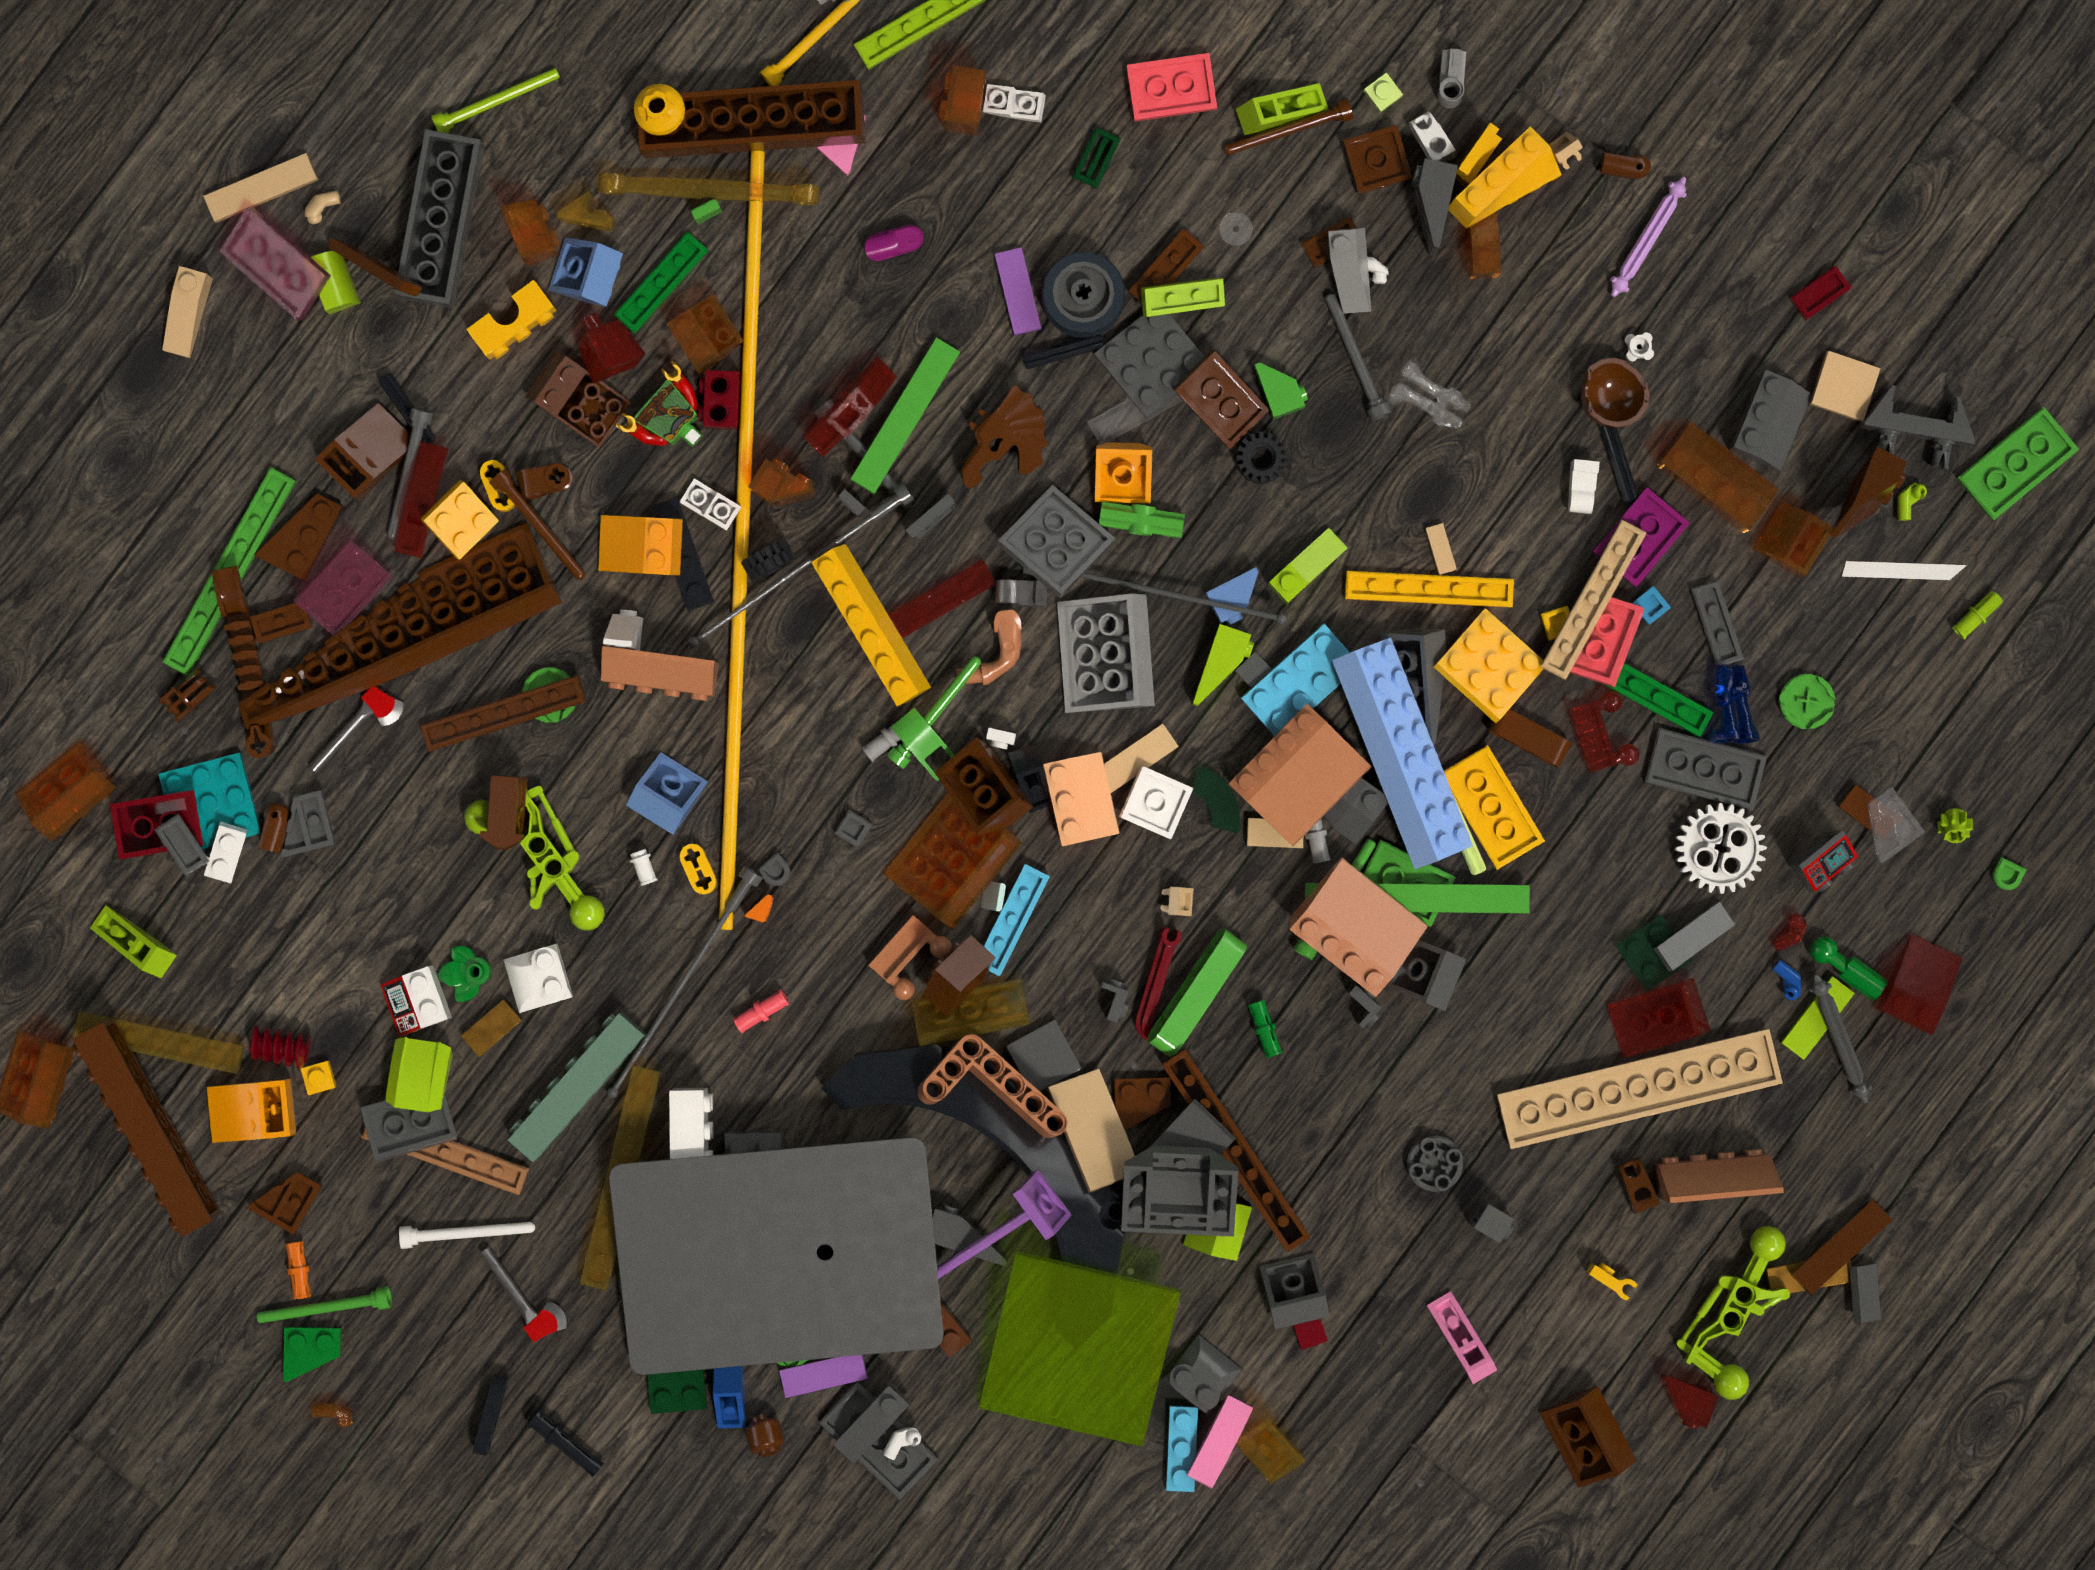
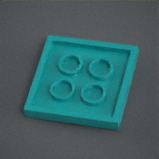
(220, 794)

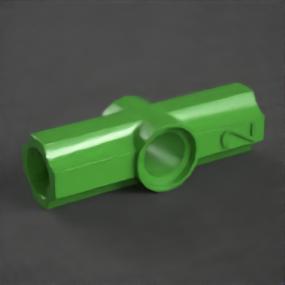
(1141, 520)

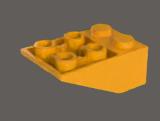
(251, 1111)

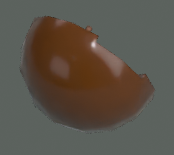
(1614, 393)

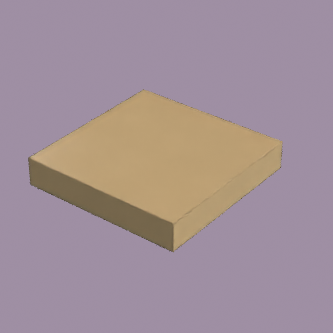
(1844, 386)

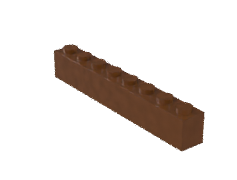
(1250, 1169)

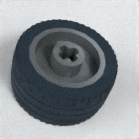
(1089, 274)

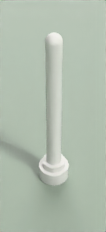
(411, 1236)

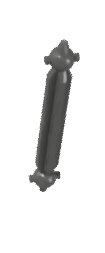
(1840, 1038)

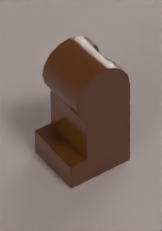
(1637, 1185)

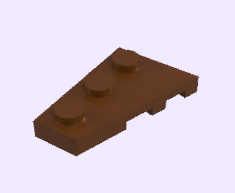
(302, 537)

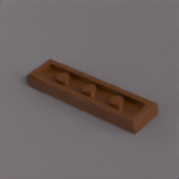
(374, 267)
(1841, 1247)

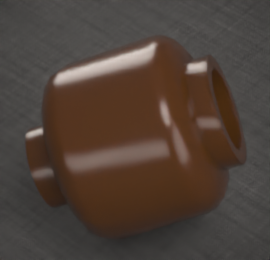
(764, 1436)

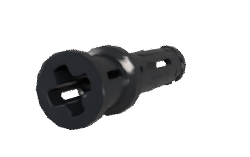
(555, 1435)

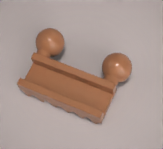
(902, 950)

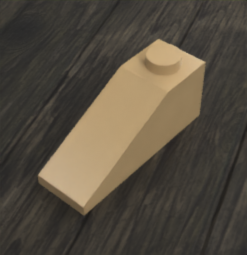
(186, 311)

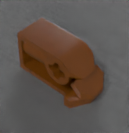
(506, 811)

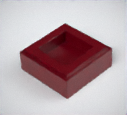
(1310, 1333)

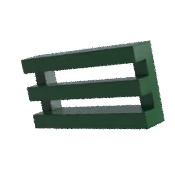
(1106, 137)

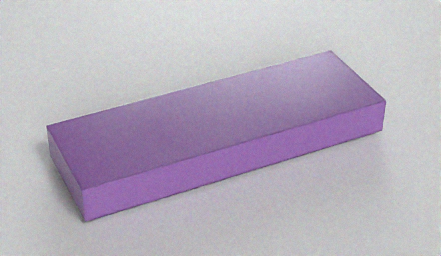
(1017, 291)
(822, 1374)

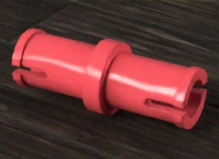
(761, 1011)

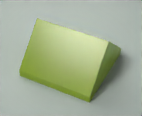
(1223, 1246)

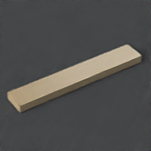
(1593, 600)

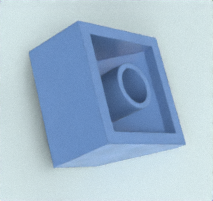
(586, 271)
(666, 793)

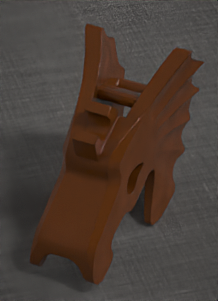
(1017, 424)

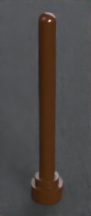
(1339, 111)
(504, 484)

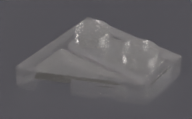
(1891, 824)

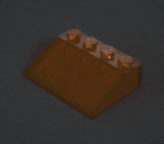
(949, 863)

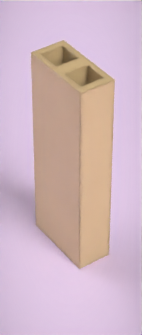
(1440, 549)

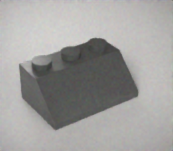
(1770, 420)

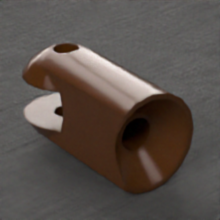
(1624, 166)
(274, 828)

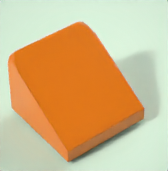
(761, 910)

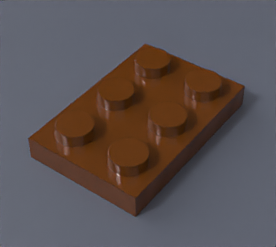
(1221, 399)

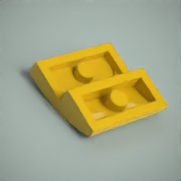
(1478, 155)

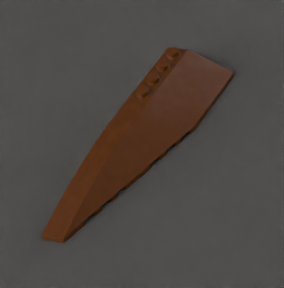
(425, 621)

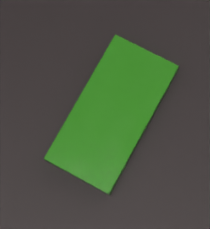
(2017, 464)

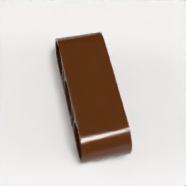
(1531, 738)

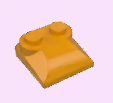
(1123, 473)

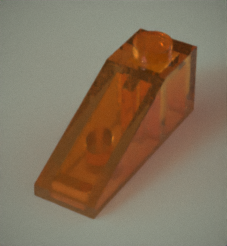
(1484, 248)

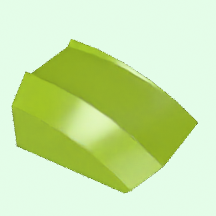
(418, 1074)

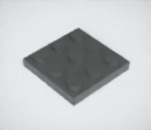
(1149, 361)
(1056, 541)

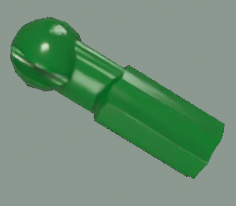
(1850, 969)

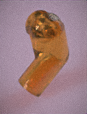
(333, 1411)

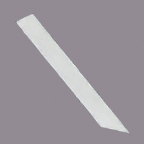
(1901, 570)

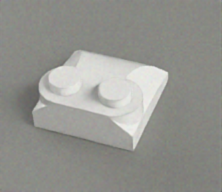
(538, 978)

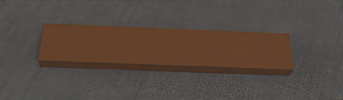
(503, 713)

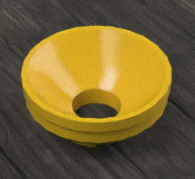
(664, 121)

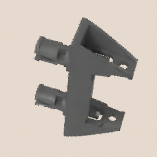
(1942, 433)

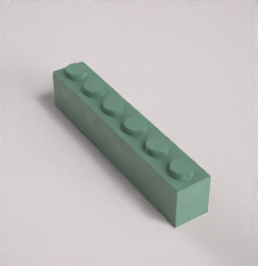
(576, 1087)

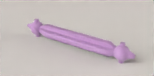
(1648, 236)

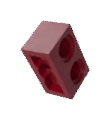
(728, 400)

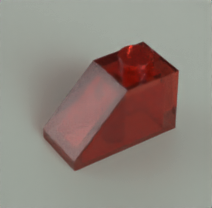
(1690, 1402)

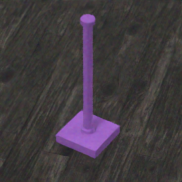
(1039, 1205)

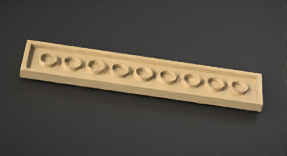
(1639, 1088)

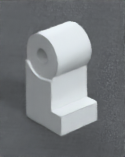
(1432, 138)
(1582, 485)

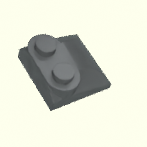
(1202, 1374)

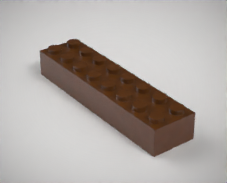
(761, 120)
(146, 1127)

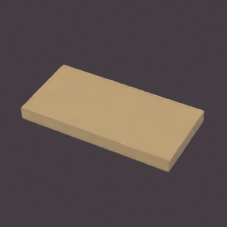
(1093, 1129)

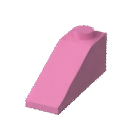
(1462, 1337)

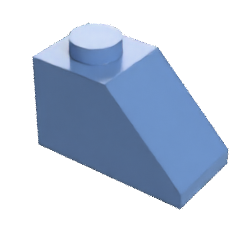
(1233, 592)

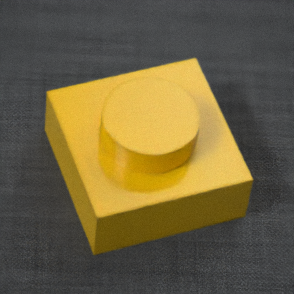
(318, 1077)

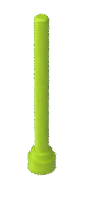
(446, 121)

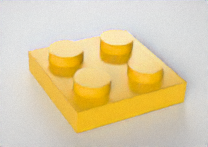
(459, 519)

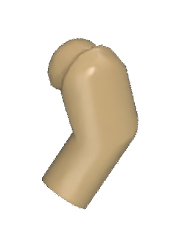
(318, 203)

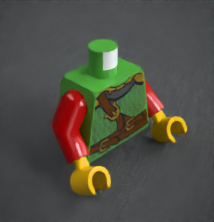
(667, 414)

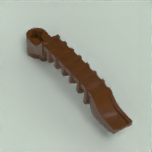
(235, 608)

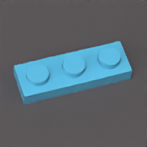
(1181, 1447)

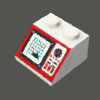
(416, 1000)

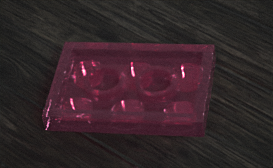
(342, 587)

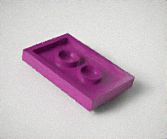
(1661, 526)

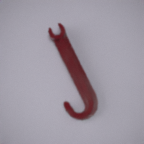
(1156, 980)

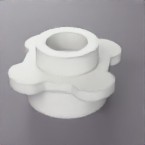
(1645, 341)

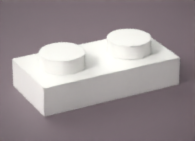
(225, 852)

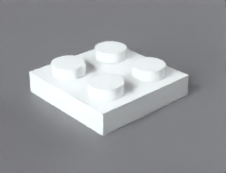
(1156, 802)

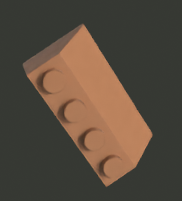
(658, 671)

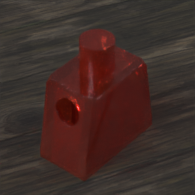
(608, 348)

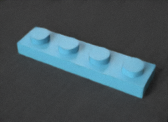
(1014, 916)

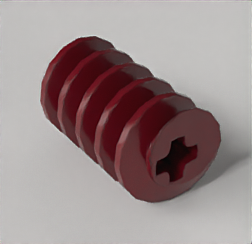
(279, 1048)

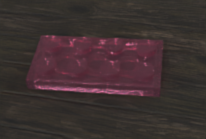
(275, 263)

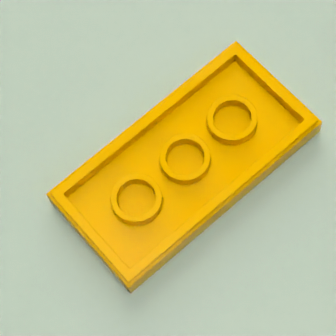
(1492, 807)

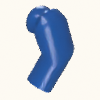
(1791, 980)

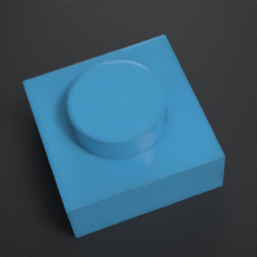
(1653, 605)

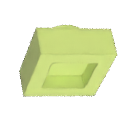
(1383, 92)

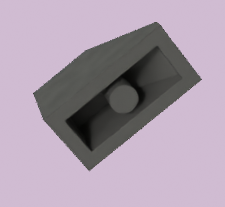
(1492, 1222)

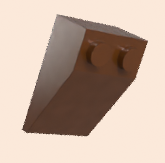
(1870, 489)

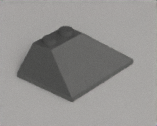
(1179, 1192)

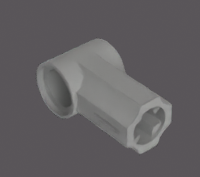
(1452, 76)

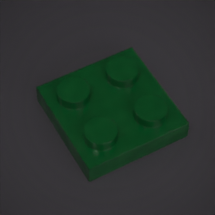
(677, 1391)

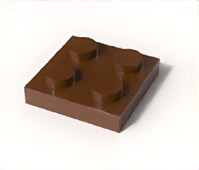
(1377, 159)

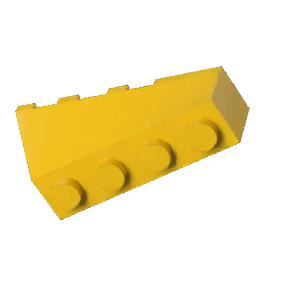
(1516, 172)

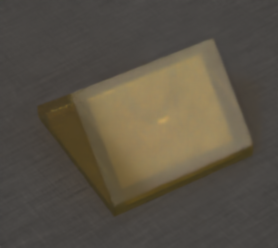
(1270, 1449)

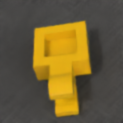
(1605, 1275)

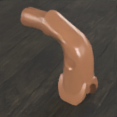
(1009, 628)

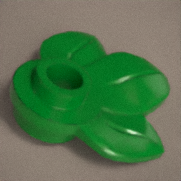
(460, 973)

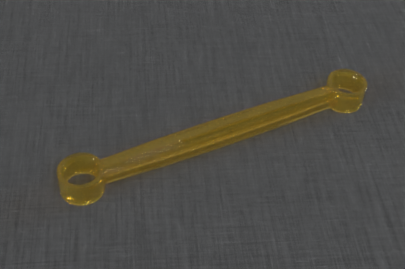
(708, 188)

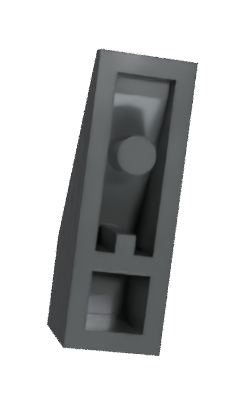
(957, 1233)
(872, 1422)

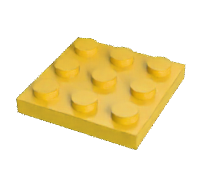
(1490, 665)

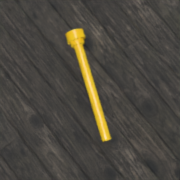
(774, 73)

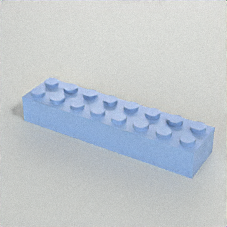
(1402, 753)

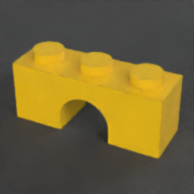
(533, 310)

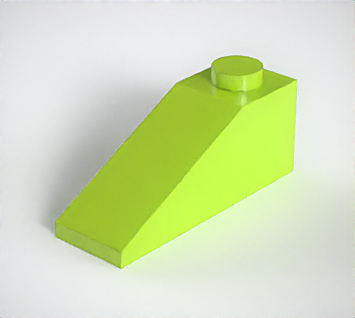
(1281, 108)
(1307, 566)
(1225, 655)
(133, 942)

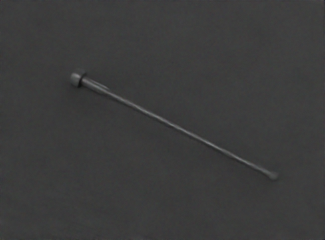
(902, 496)
(1281, 618)
(749, 878)

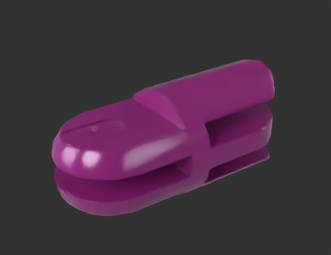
(894, 242)

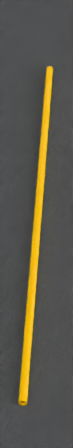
(741, 541)

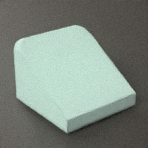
(993, 896)

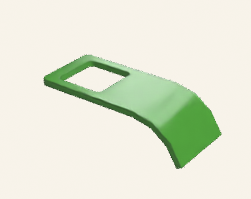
(919, 737)

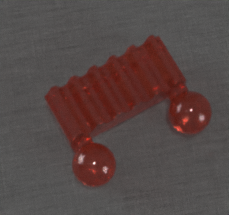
(1594, 736)

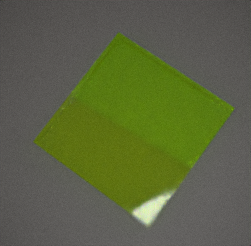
(1079, 1348)

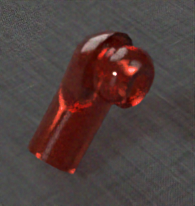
(1794, 935)

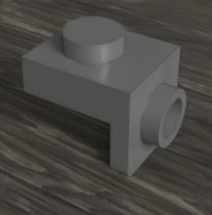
(1366, 1000)
(1119, 1006)

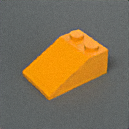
(640, 545)

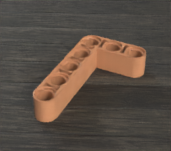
(995, 1082)

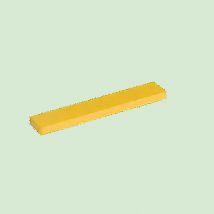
(1429, 589)

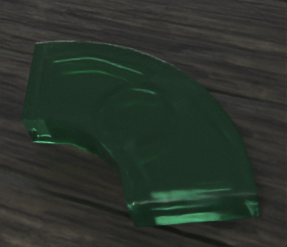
(1219, 799)

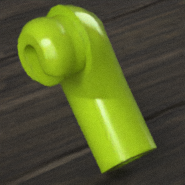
(1907, 498)

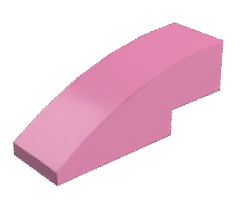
(1219, 1441)

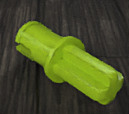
(1977, 614)

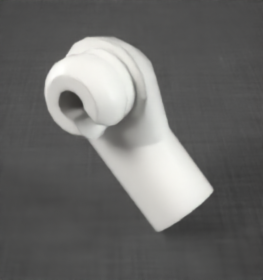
(1378, 269)
(899, 1439)

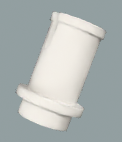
(643, 867)

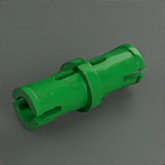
(1265, 1028)

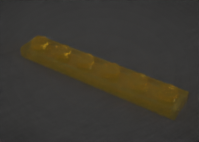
(170, 1043)

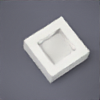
(1000, 738)

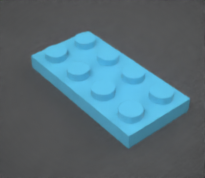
(1298, 680)

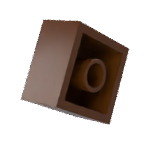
(958, 974)

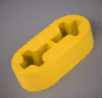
(492, 494)
(691, 871)

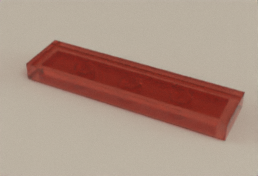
(942, 599)

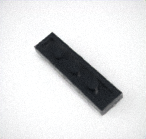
(692, 576)

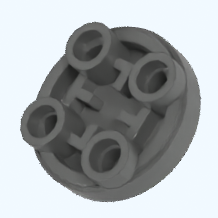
(1434, 1163)

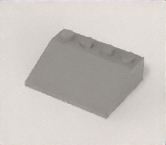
(1105, 653)

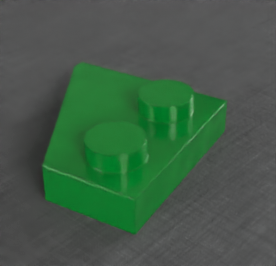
(309, 1348)

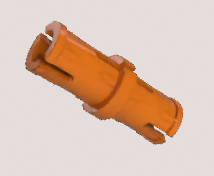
(298, 1270)

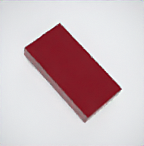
(1820, 293)

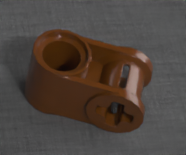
(539, 481)

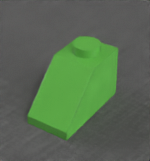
(1280, 391)

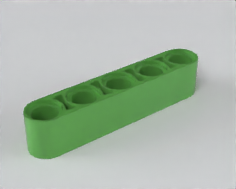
(1196, 992)

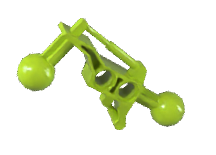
(585, 911)
(1732, 1380)

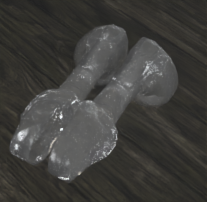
(1402, 393)

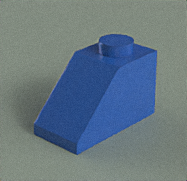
(729, 1397)

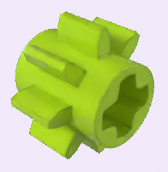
(1955, 825)

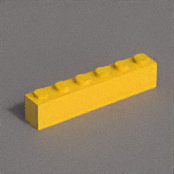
(871, 624)

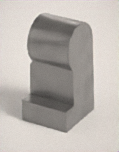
(1021, 593)

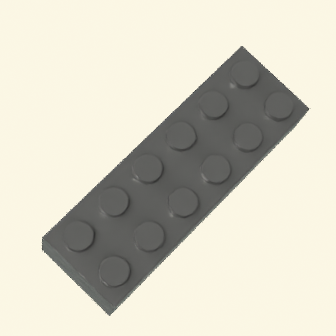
(440, 216)

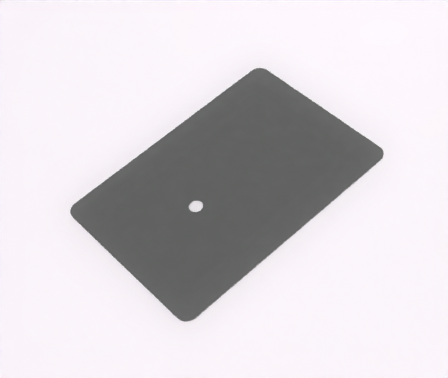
(729, 1267)

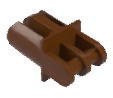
(187, 695)

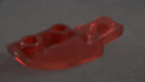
(851, 408)
(421, 498)

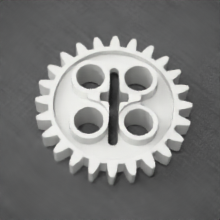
(1745, 855)

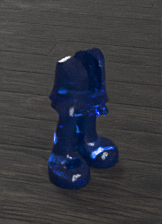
(1729, 687)

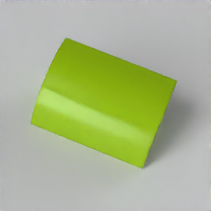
(339, 290)

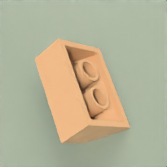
(1081, 799)

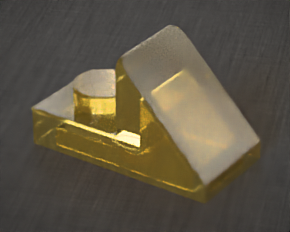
(579, 214)

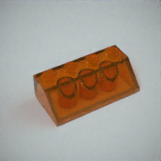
(1717, 478)

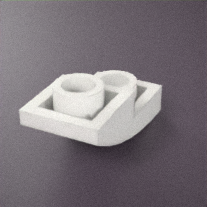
(1014, 103)
(710, 504)

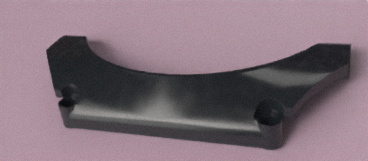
(893, 1076)

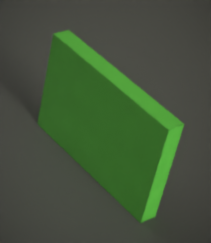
(1394, 866)

